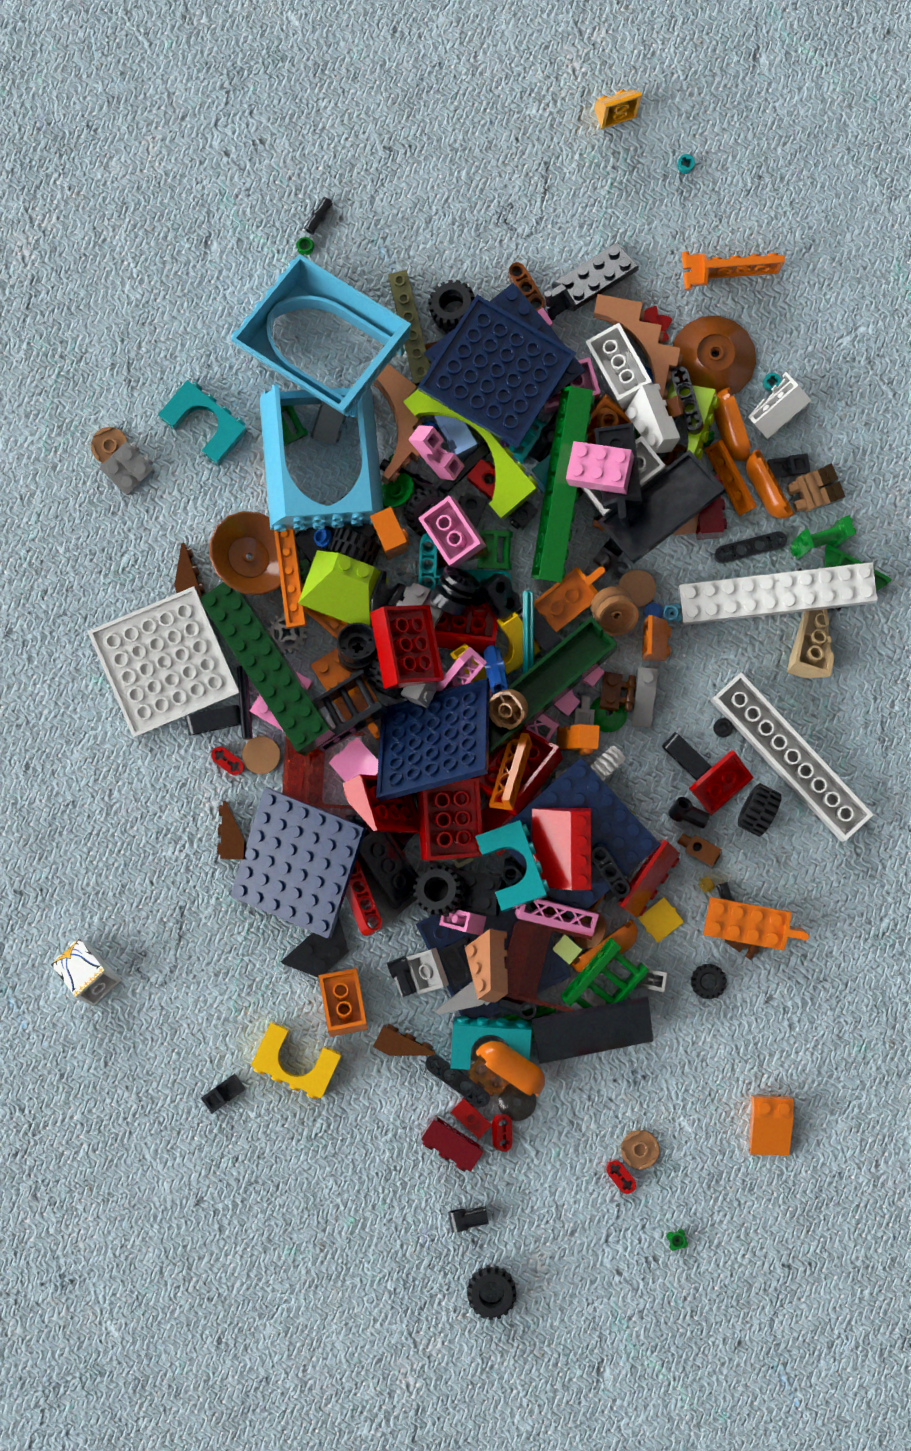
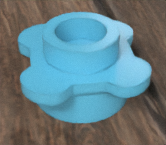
(667, 609)

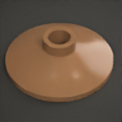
(598, 935)

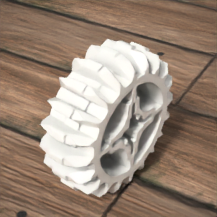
(608, 762)

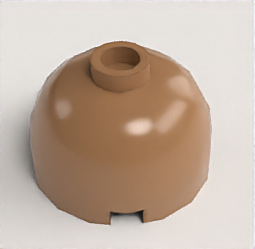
(508, 708)

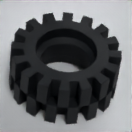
(720, 981)

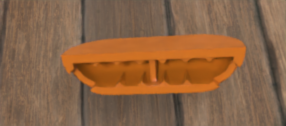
(732, 426)
(767, 486)
(624, 936)
(512, 1067)

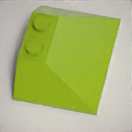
(340, 587)

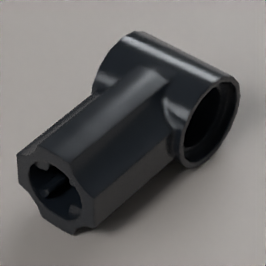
(683, 810)
(401, 974)
(515, 1006)
(464, 1219)

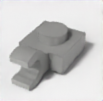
(584, 714)

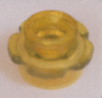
(706, 884)

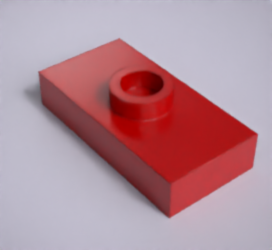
(471, 1118)

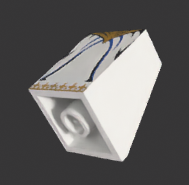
(85, 972)

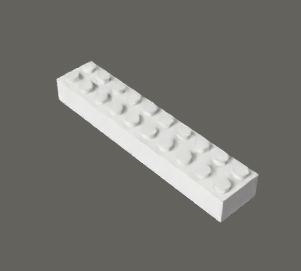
(778, 593)
(791, 757)

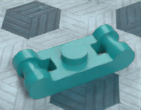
(528, 441)

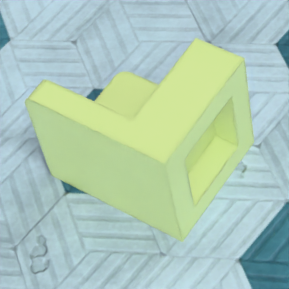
(567, 949)

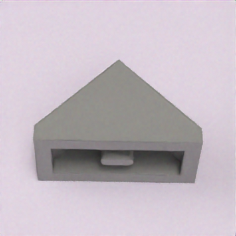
(655, 980)

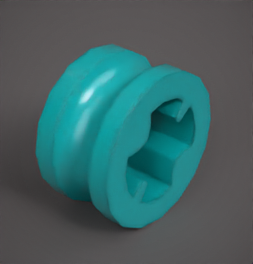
(688, 158)
(771, 375)

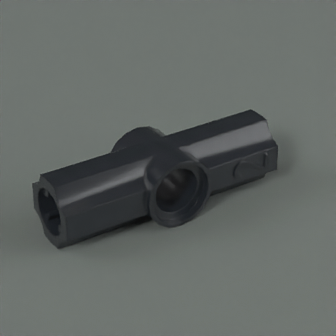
(543, 445)

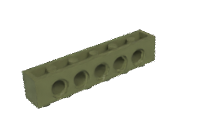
(406, 310)

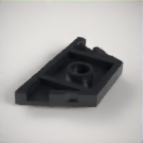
(318, 953)

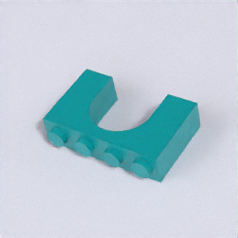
(191, 398)
(531, 886)
(468, 1030)

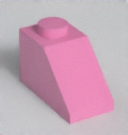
(464, 922)

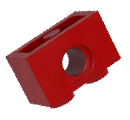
(478, 474)

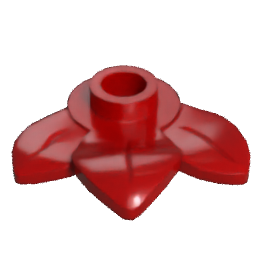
(651, 316)

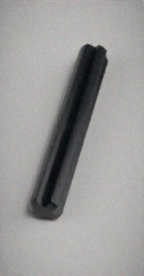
(244, 701)

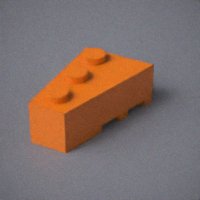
(390, 535)
(578, 738)

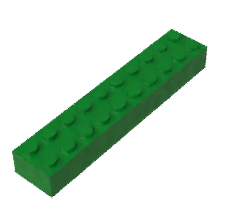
(558, 496)

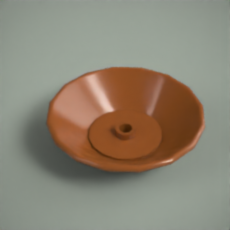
(735, 353)
(241, 536)

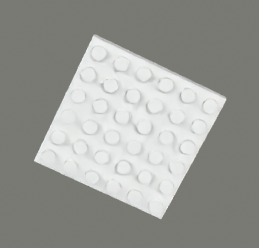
(163, 661)

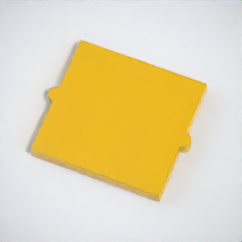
(660, 919)

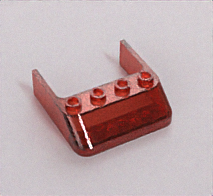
(305, 776)
(526, 960)

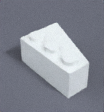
(779, 407)
(651, 419)

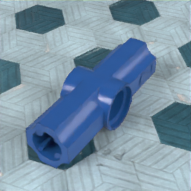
(495, 669)

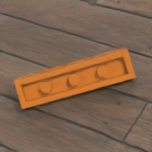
(514, 774)

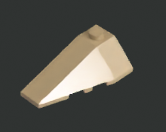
(812, 648)

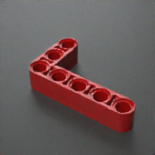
(362, 897)

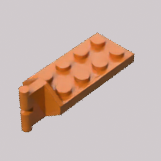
(703, 269)
(568, 598)
(331, 674)
(750, 924)

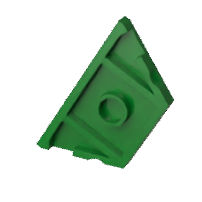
(835, 557)

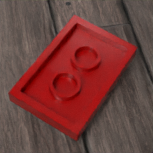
(721, 782)

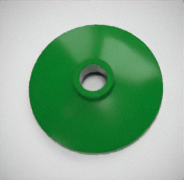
(398, 492)
(608, 723)

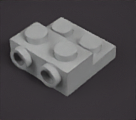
(127, 467)
(420, 595)
(427, 971)

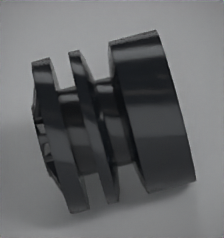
(455, 591)
(356, 638)

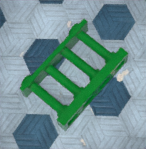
(835, 536)
(598, 965)

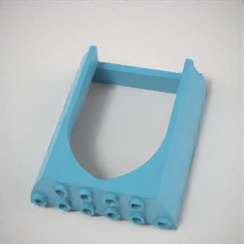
(312, 287)
(286, 503)

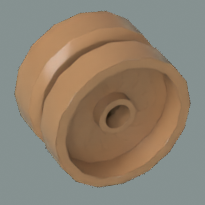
(614, 610)

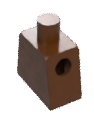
(707, 855)

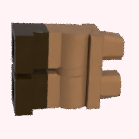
(809, 489)

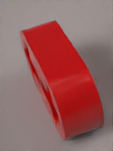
(230, 757)
(502, 1132)
(617, 1179)

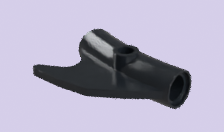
(383, 596)

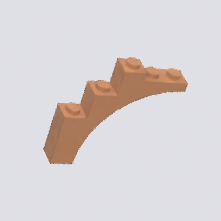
(645, 334)
(396, 390)

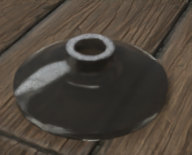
(519, 1112)

